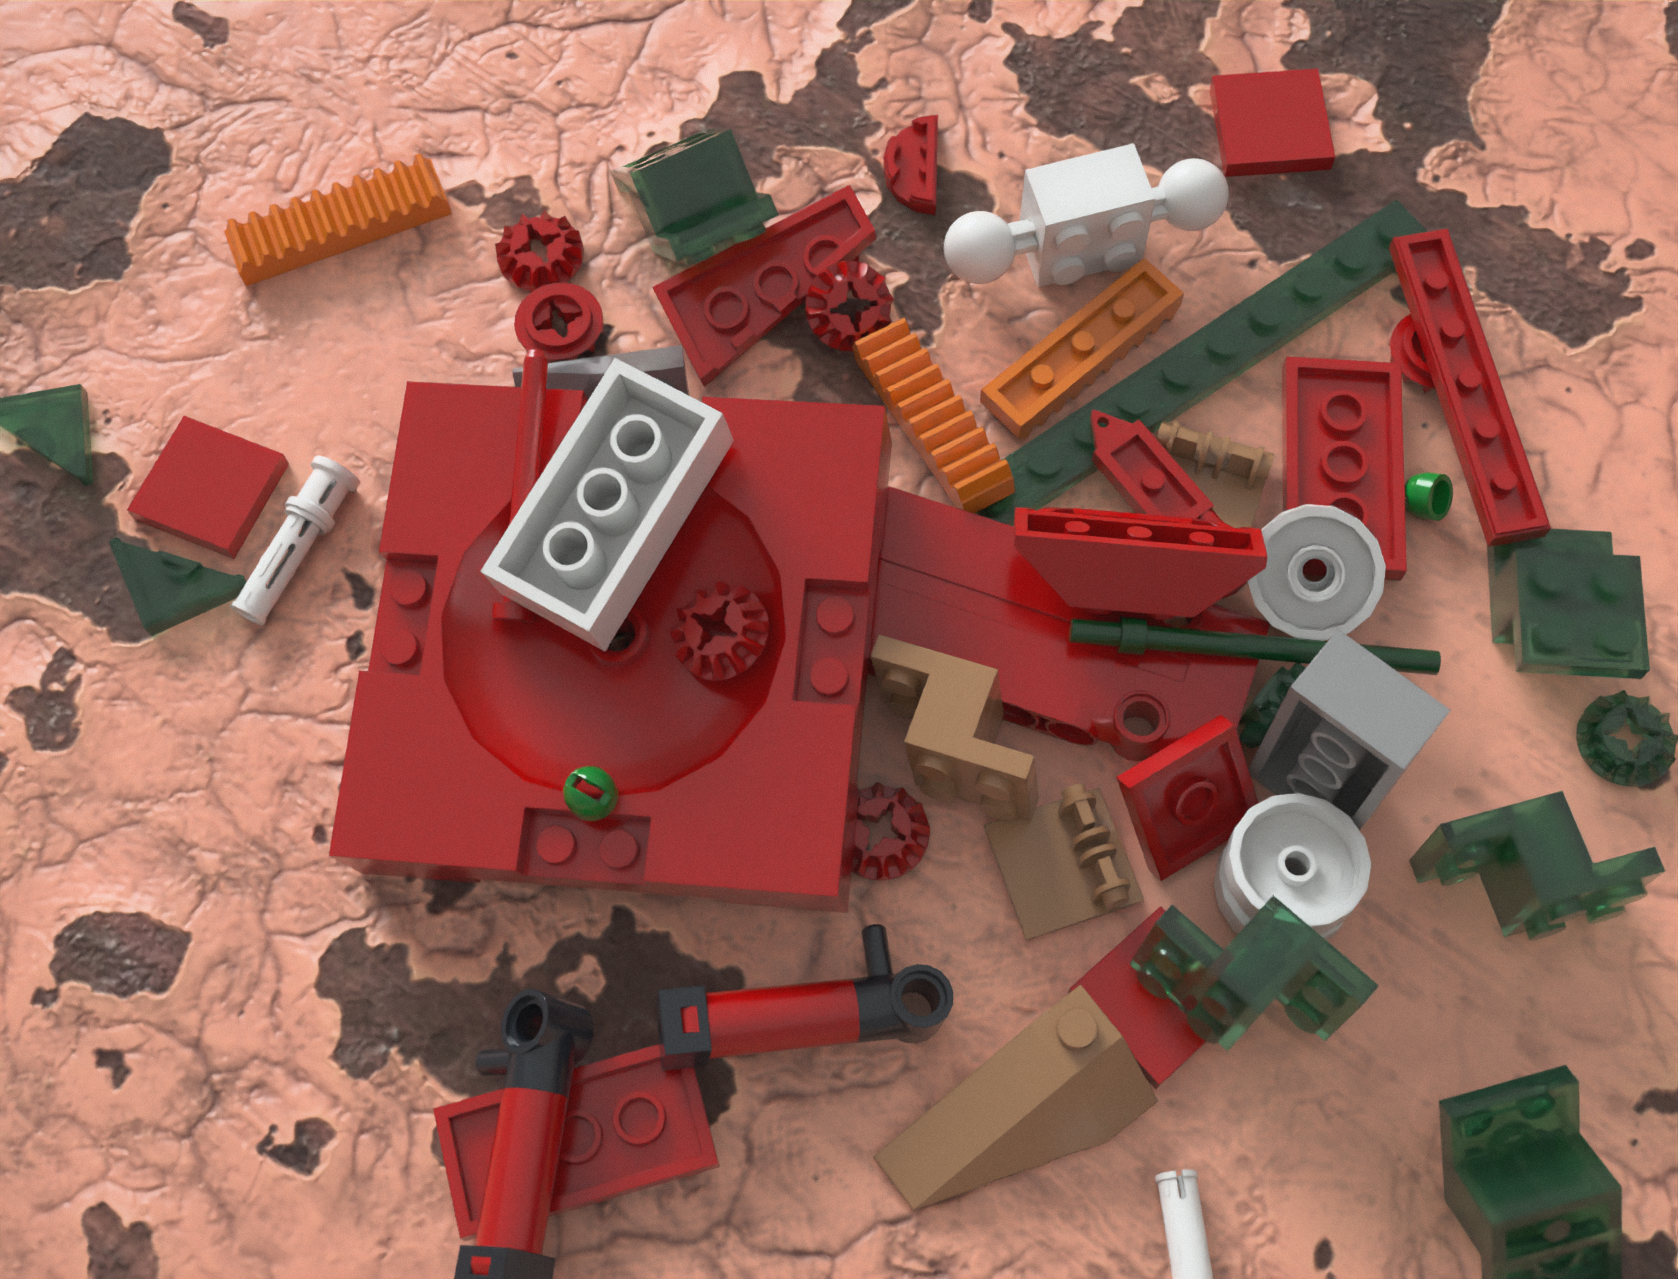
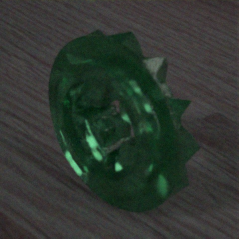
(1266, 705)
(1611, 756)

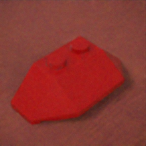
(1137, 560)

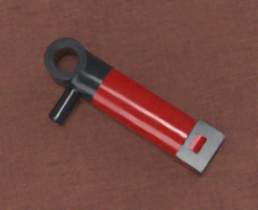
(802, 1015)
(542, 1045)

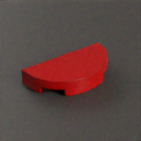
(912, 165)

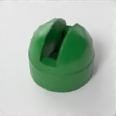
(1428, 495)
(582, 804)

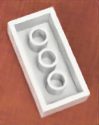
(609, 503)

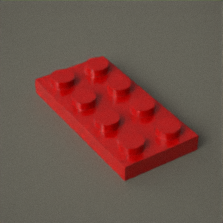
(1346, 447)
(621, 1134)

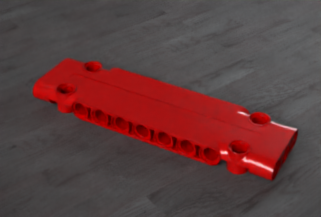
(970, 594)

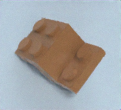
(954, 729)

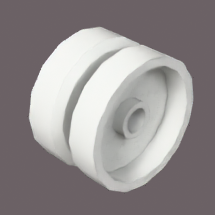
(1346, 591)
(1301, 855)

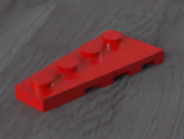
(754, 284)

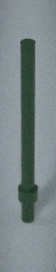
(1134, 636)

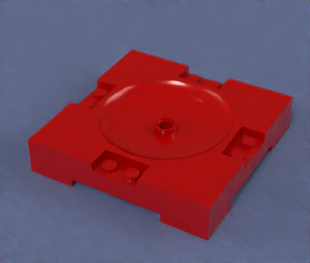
(481, 720)

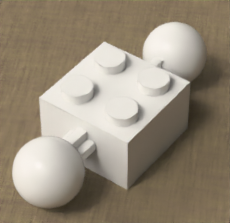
(1085, 217)

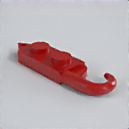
(1146, 472)

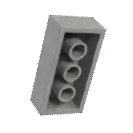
(1346, 730)

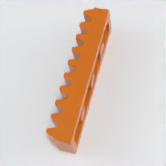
(336, 220)
(1082, 348)
(934, 418)

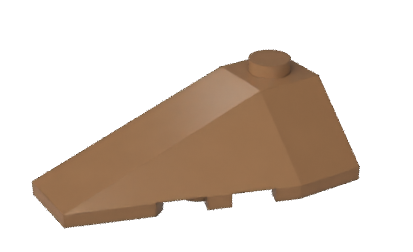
(1037, 1099)

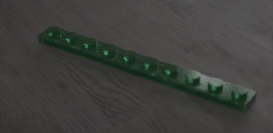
(1209, 357)

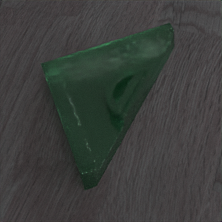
(53, 426)
(171, 587)

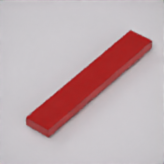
(1469, 389)

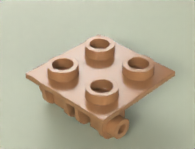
(1222, 469)
(1063, 863)

